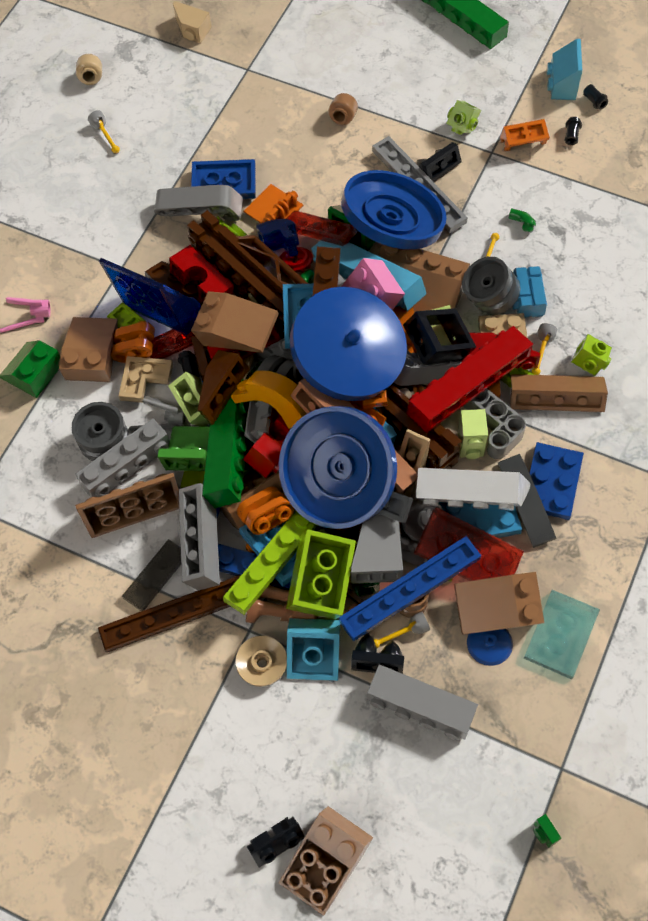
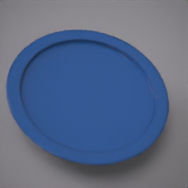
(490, 646)

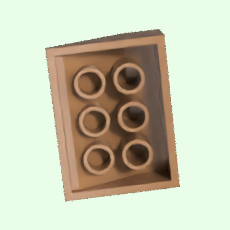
(439, 273)
(130, 505)

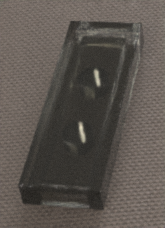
(154, 576)

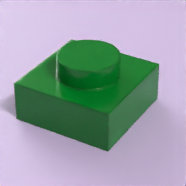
(546, 831)

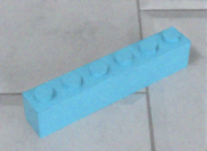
(352, 255)

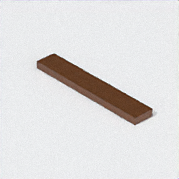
(165, 616)

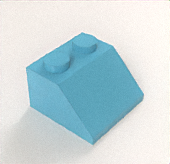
(565, 71)
(313, 649)

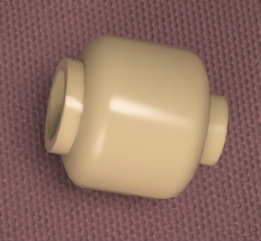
(89, 69)

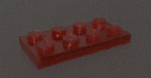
(445, 529)

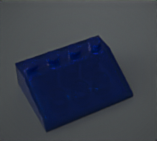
(152, 298)

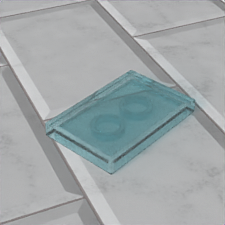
(563, 635)

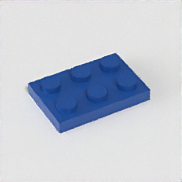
(233, 173)
(556, 478)

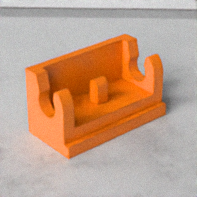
(524, 134)

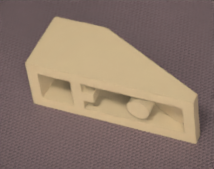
(414, 452)

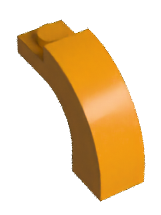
(273, 390)

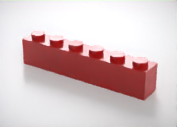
(469, 378)

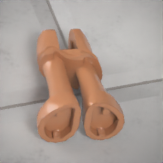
(266, 608)

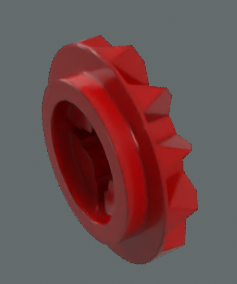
(304, 261)

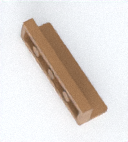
(558, 393)

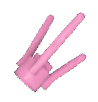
(38, 308)

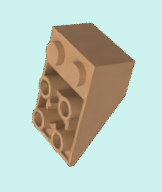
(325, 860)

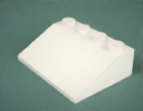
(471, 487)

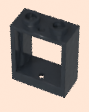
(430, 350)

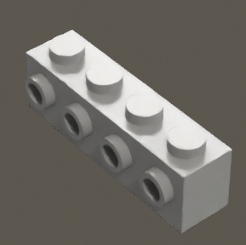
(123, 459)
(198, 539)
(421, 702)

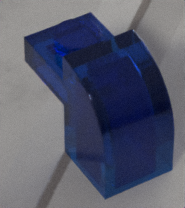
(278, 235)

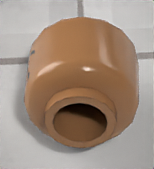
(343, 109)

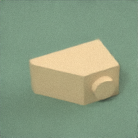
(192, 21)

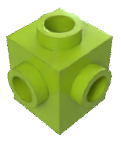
(463, 117)
(592, 355)

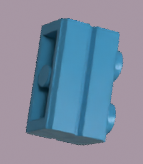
(532, 293)

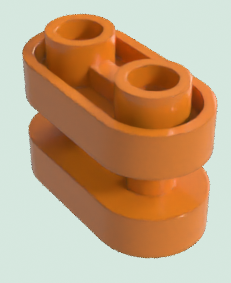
(133, 341)
(265, 510)

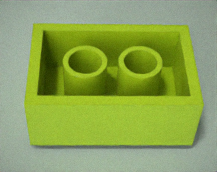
(321, 574)

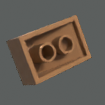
(233, 323)
(88, 350)
(499, 603)

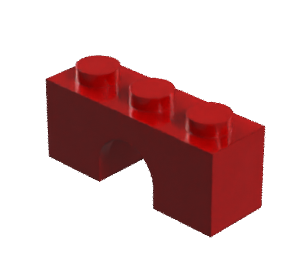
(191, 265)
(266, 451)

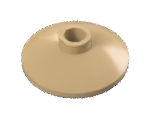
(259, 649)

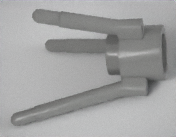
(173, 413)

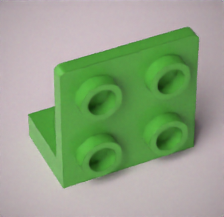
(186, 449)

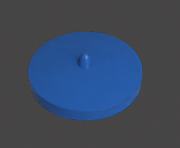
(393, 209)
(348, 344)
(337, 467)

